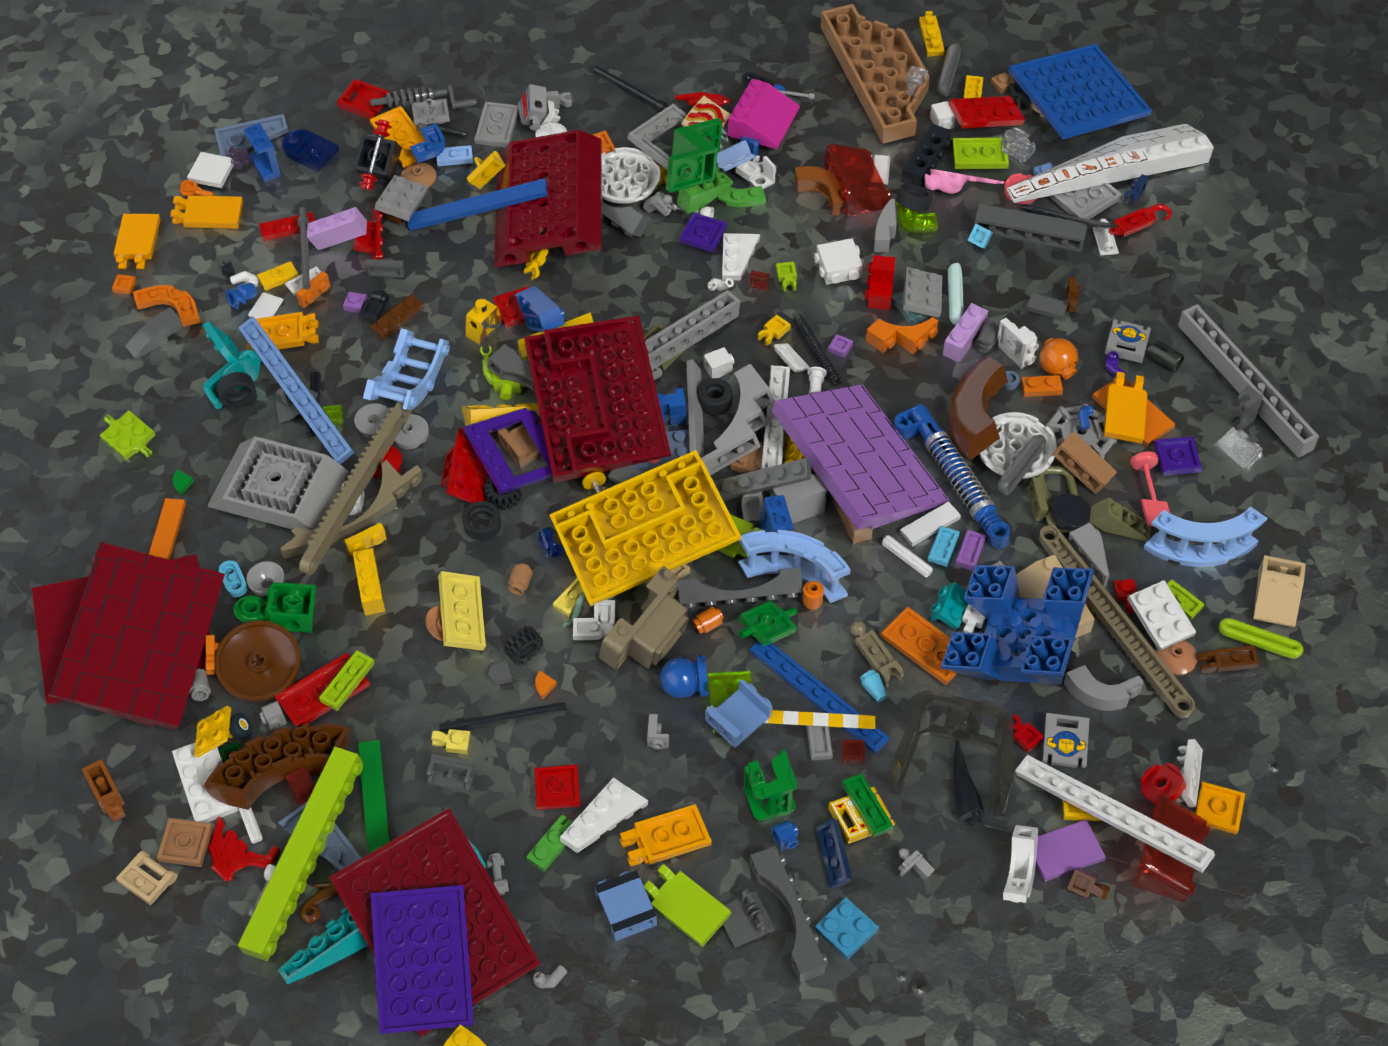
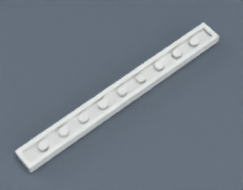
(1115, 813)

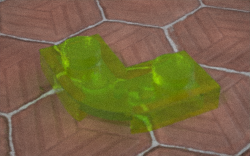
(916, 222)

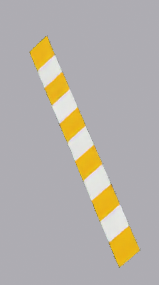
(821, 719)

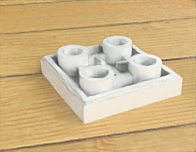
(210, 169)

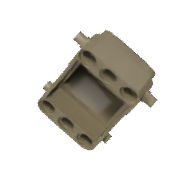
(655, 629)

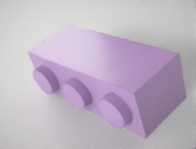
(336, 228)
(965, 333)

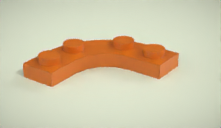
(170, 296)

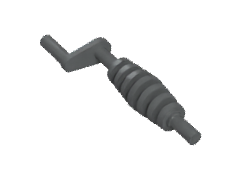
(388, 100)

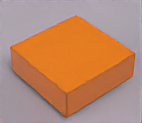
(124, 284)

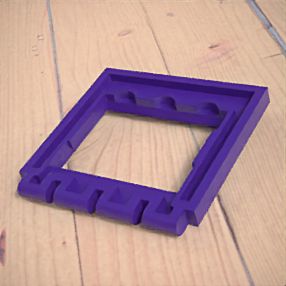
(491, 456)

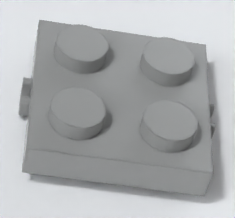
(430, 113)

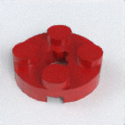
(1155, 774)

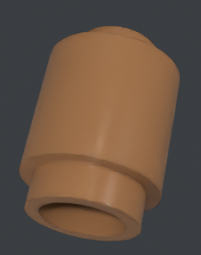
(519, 579)

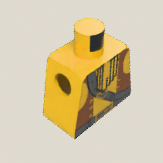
(482, 321)

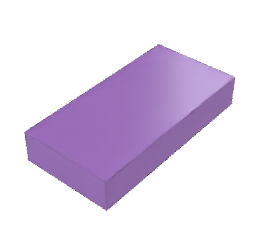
(970, 550)

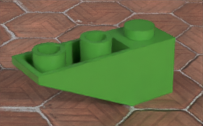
(699, 196)

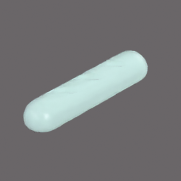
(955, 291)

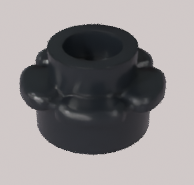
(227, 268)

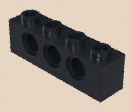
(926, 155)

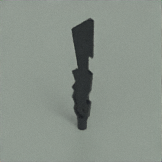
(1042, 211)

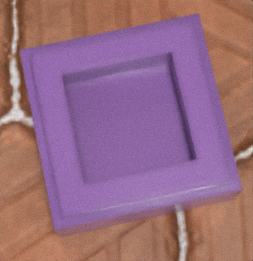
(840, 346)

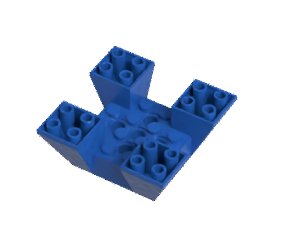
(1023, 635)

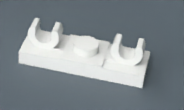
(1190, 771)

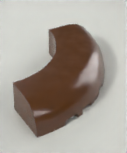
(968, 408)
(271, 758)

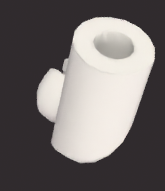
(244, 276)
(720, 285)

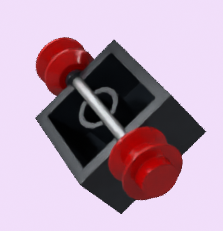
(377, 156)

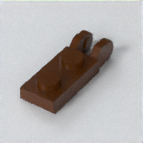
(1229, 659)

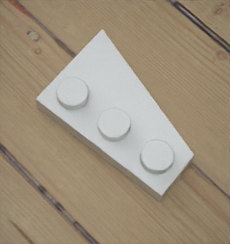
(736, 254)

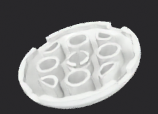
(628, 175)
(1014, 432)

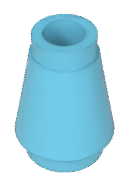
(873, 684)

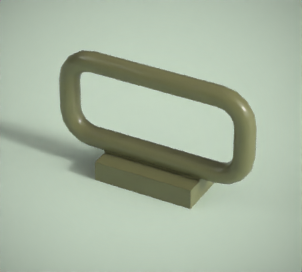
(1039, 496)

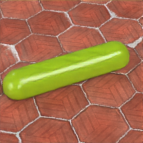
(1260, 638)

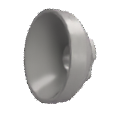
(262, 572)

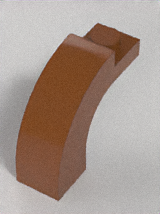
(821, 181)

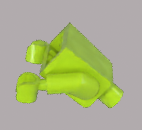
(503, 387)

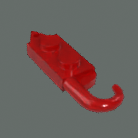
(1138, 220)

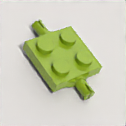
(127, 435)

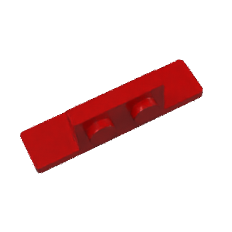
(371, 241)

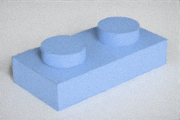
(455, 156)

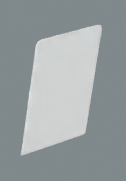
(265, 306)

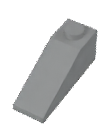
(1089, 546)

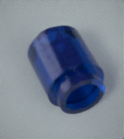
(550, 542)

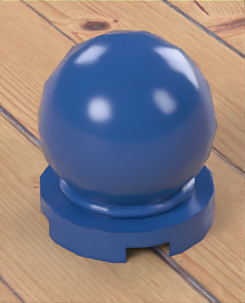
(684, 677)

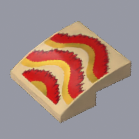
(705, 111)

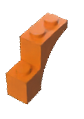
(885, 335)

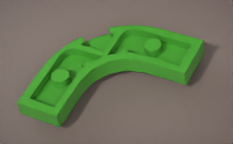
(742, 197)

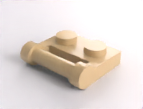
(142, 883)

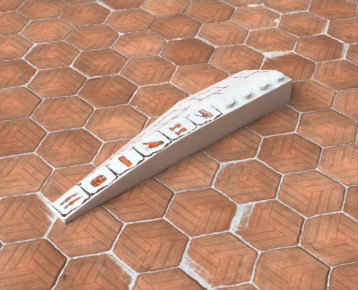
(1120, 160)

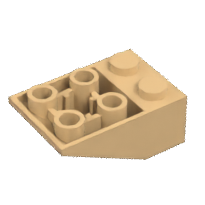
(1279, 591)

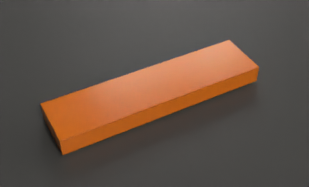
(167, 528)

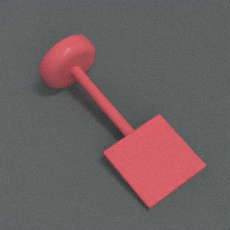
(1151, 508)

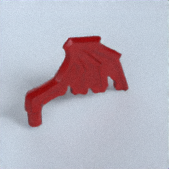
(693, 98)
(230, 855)

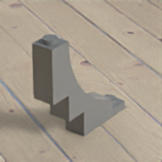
(739, 436)

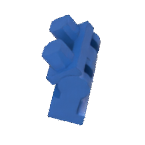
(673, 407)

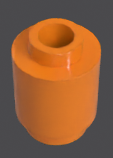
(813, 595)
(707, 620)

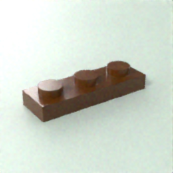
(397, 317)

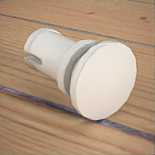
(816, 378)

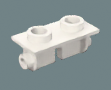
(1105, 241)

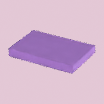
(1066, 849)

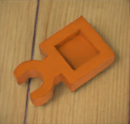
(211, 649)

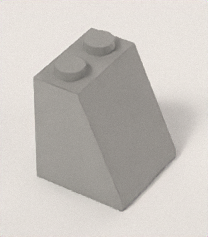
(803, 498)

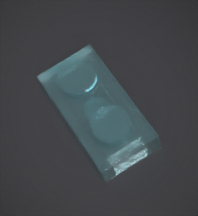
(912, 317)

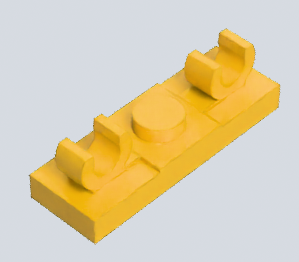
(931, 35)

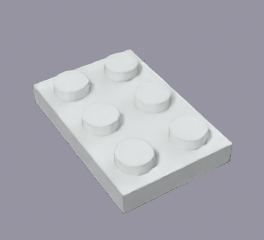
(1161, 615)

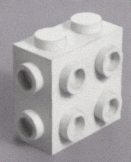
(839, 261)

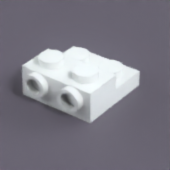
(1017, 343)

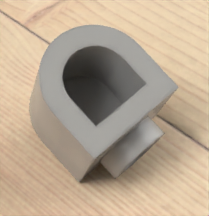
(272, 715)

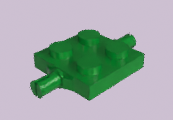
(767, 623)

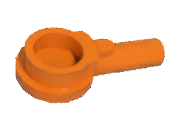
(190, 188)

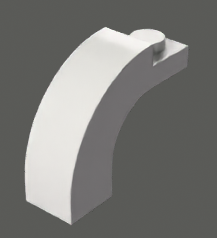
(1022, 864)

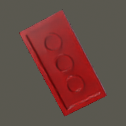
(986, 112)
(302, 699)

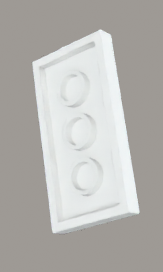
(193, 775)

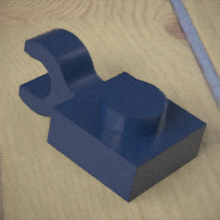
(1136, 189)

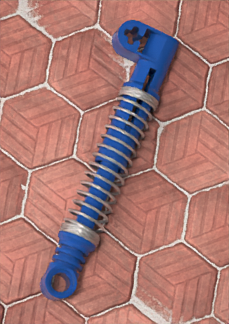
(938, 443)

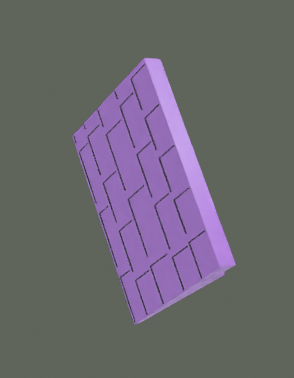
(859, 455)

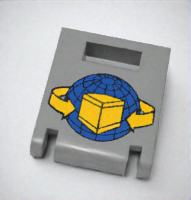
(1129, 336)
(1065, 743)

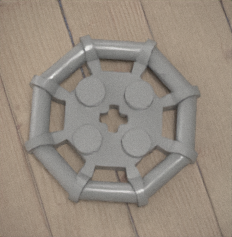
(1071, 424)

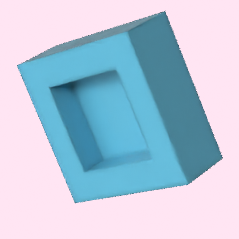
(980, 236)

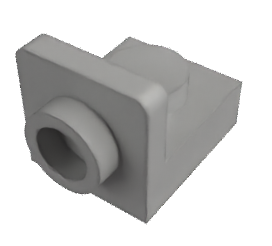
(655, 738)

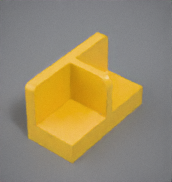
(486, 170)

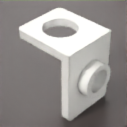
(767, 174)

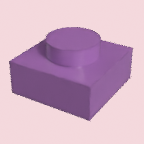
(354, 302)

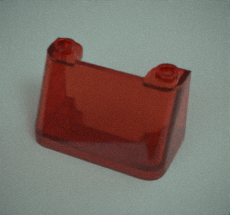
(857, 178)
(1161, 872)

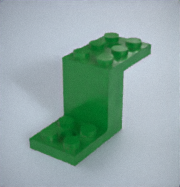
(694, 155)

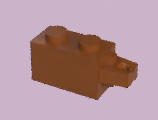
(104, 790)

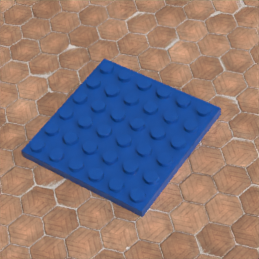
(1079, 91)

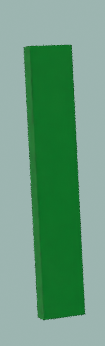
(374, 795)

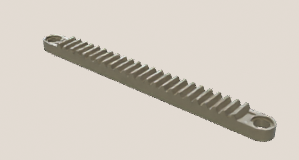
(353, 488)
(1122, 628)

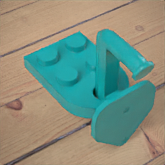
(244, 361)

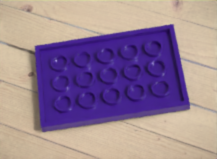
(421, 960)

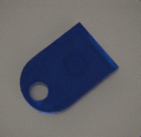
(309, 149)

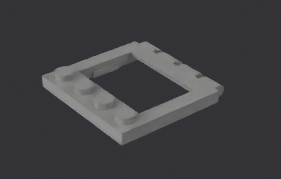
(655, 127)

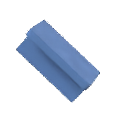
(734, 156)

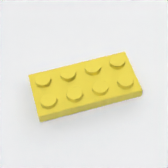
(461, 611)

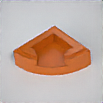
(544, 684)

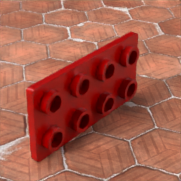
(464, 471)

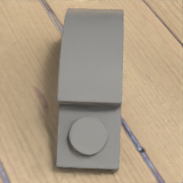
(1099, 695)

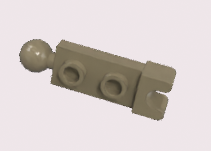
(876, 653)

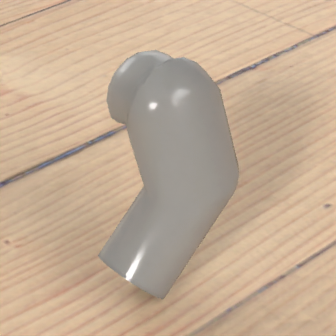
(549, 981)

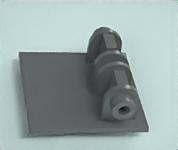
(747, 919)

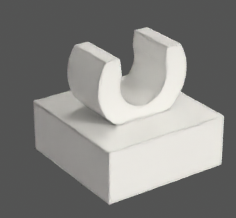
(551, 114)

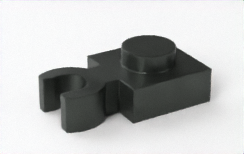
(1018, 94)

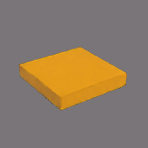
(1220, 807)

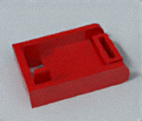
(361, 103)

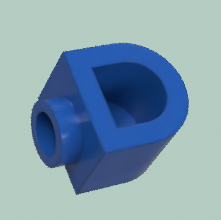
(785, 835)

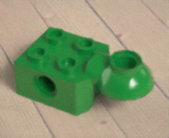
(286, 605)

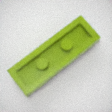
(347, 680)

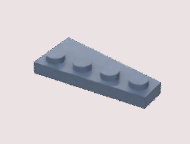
(235, 136)
(337, 850)

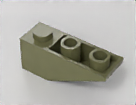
(1118, 520)

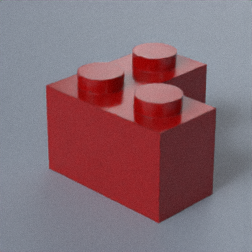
(880, 282)

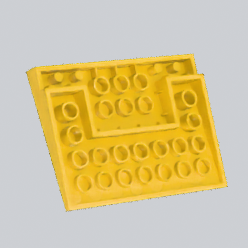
(656, 522)

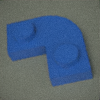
(433, 144)

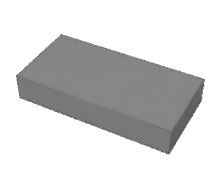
(819, 742)

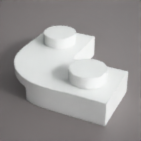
(596, 627)

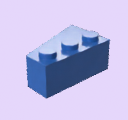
(539, 310)

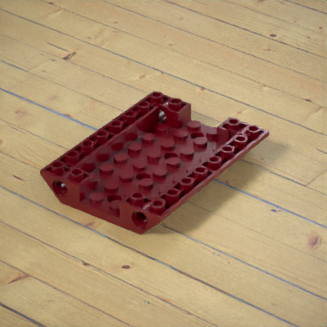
(572, 201)

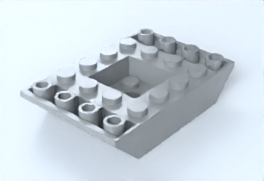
(296, 500)

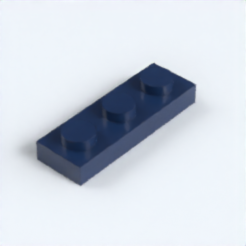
(834, 853)

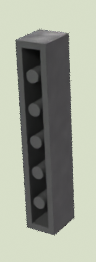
(1032, 227)

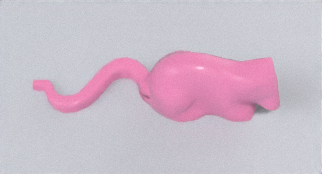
(951, 182)

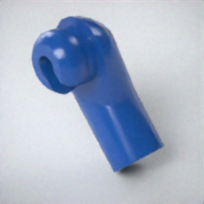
(1083, 414)

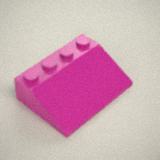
(762, 114)

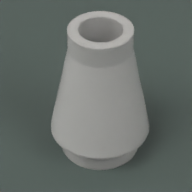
(200, 686)

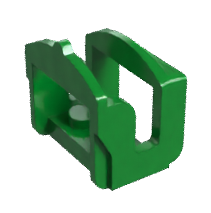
(778, 791)

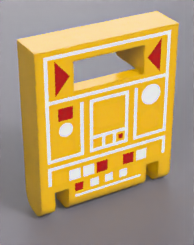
(859, 830)

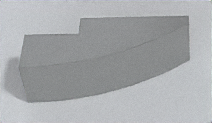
(885, 227)

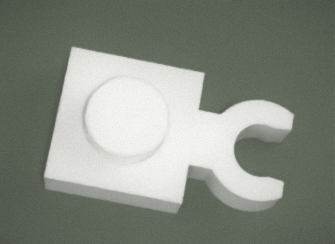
(750, 169)

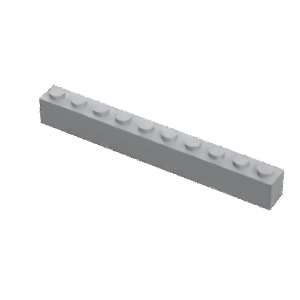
(1240, 373)

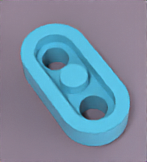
(234, 579)

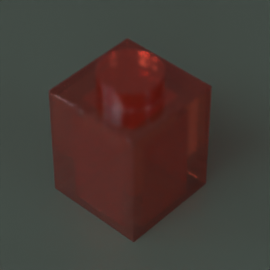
(301, 785)

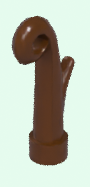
(311, 904)

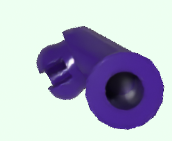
(1112, 363)

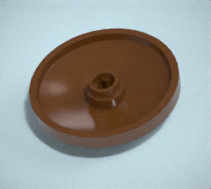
(257, 661)

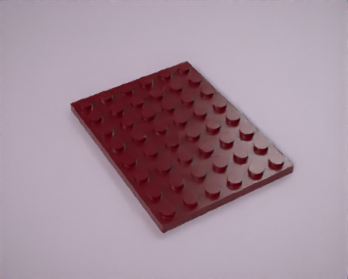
(436, 857)

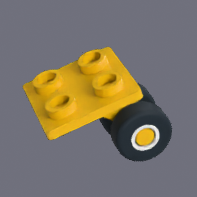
(219, 730)

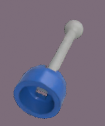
(781, 88)

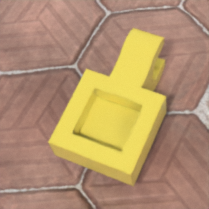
(455, 742)

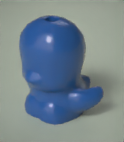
(241, 294)

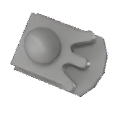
(660, 202)
(916, 862)

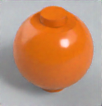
(1059, 357)

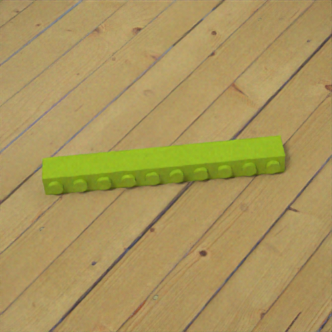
(300, 854)

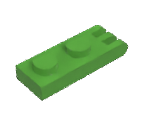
(549, 846)

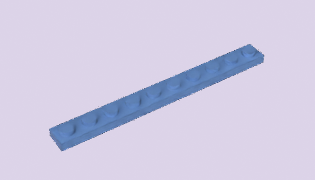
(296, 390)

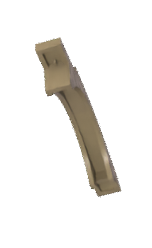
(392, 487)

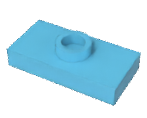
(943, 546)

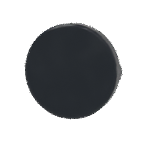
(1070, 512)

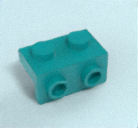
(950, 605)

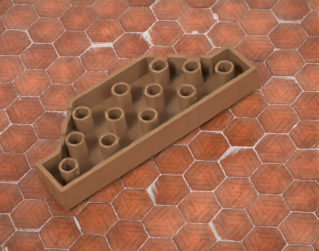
(877, 68)

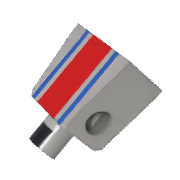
(533, 106)

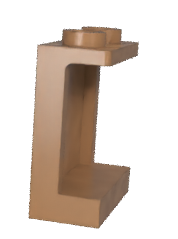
(519, 444)

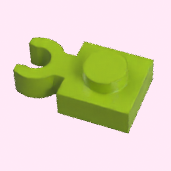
(787, 274)

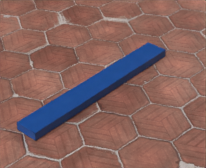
(478, 204)
(815, 691)

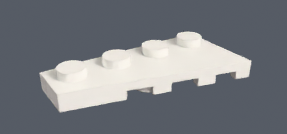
(602, 814)

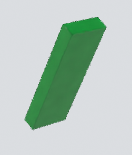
(867, 805)

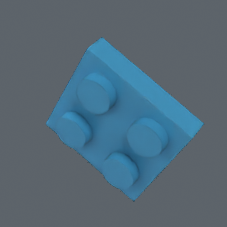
(846, 928)

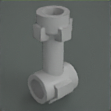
(495, 862)

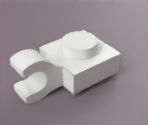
(972, 619)

